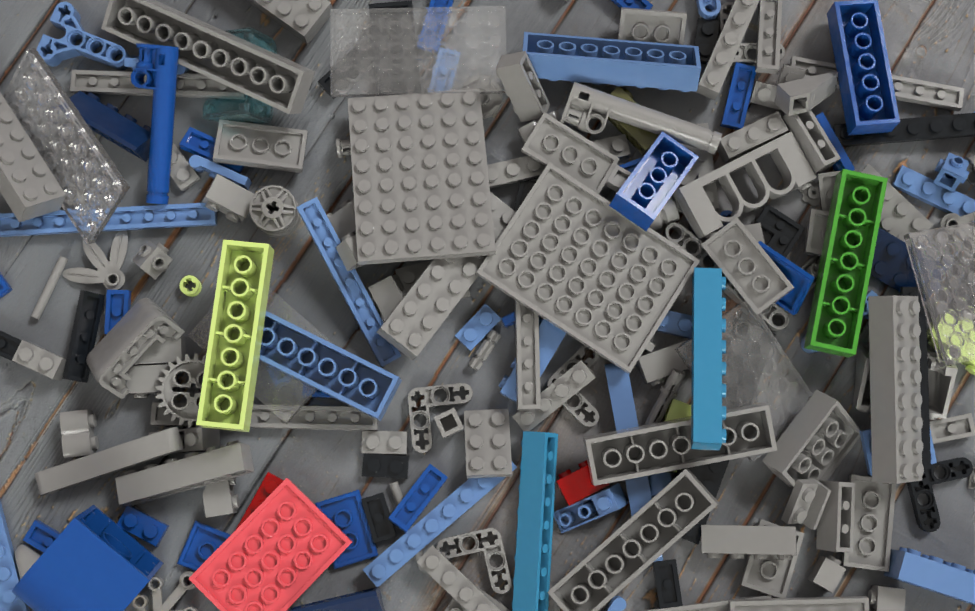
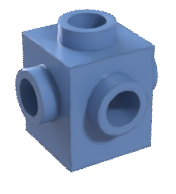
(951, 172)

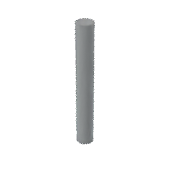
(49, 287)

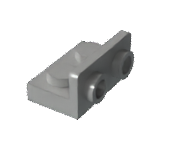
(806, 503)

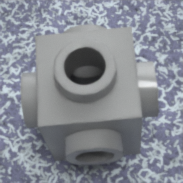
(153, 259)

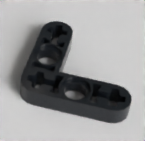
(928, 480)

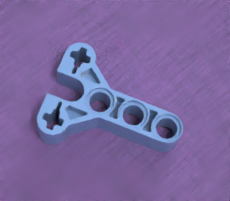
(68, 19)

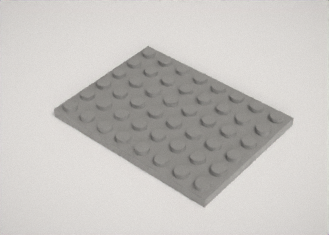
(420, 177)
(588, 268)

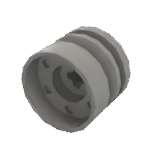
(279, 223)

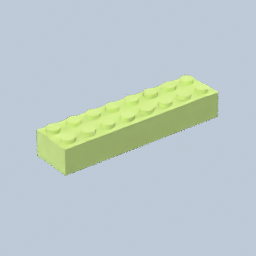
(235, 336)

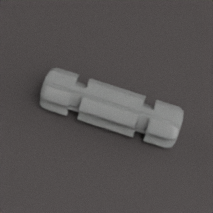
(484, 350)

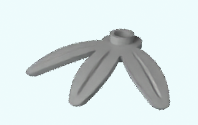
(99, 260)

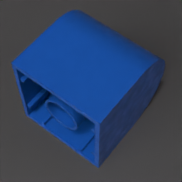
(88, 568)

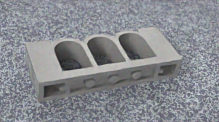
(787, 158)

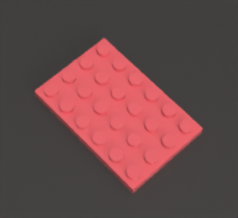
(272, 555)

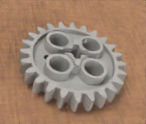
(195, 369)

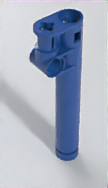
(161, 69)

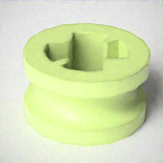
(195, 291)

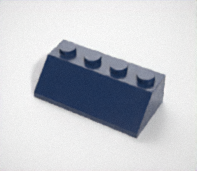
(112, 125)
(358, 601)

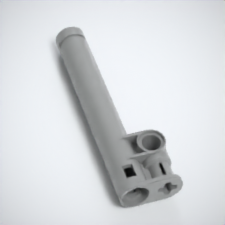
(604, 105)

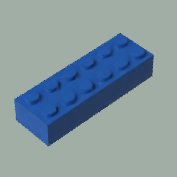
(863, 67)

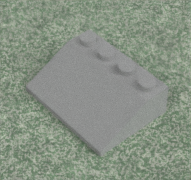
(813, 441)

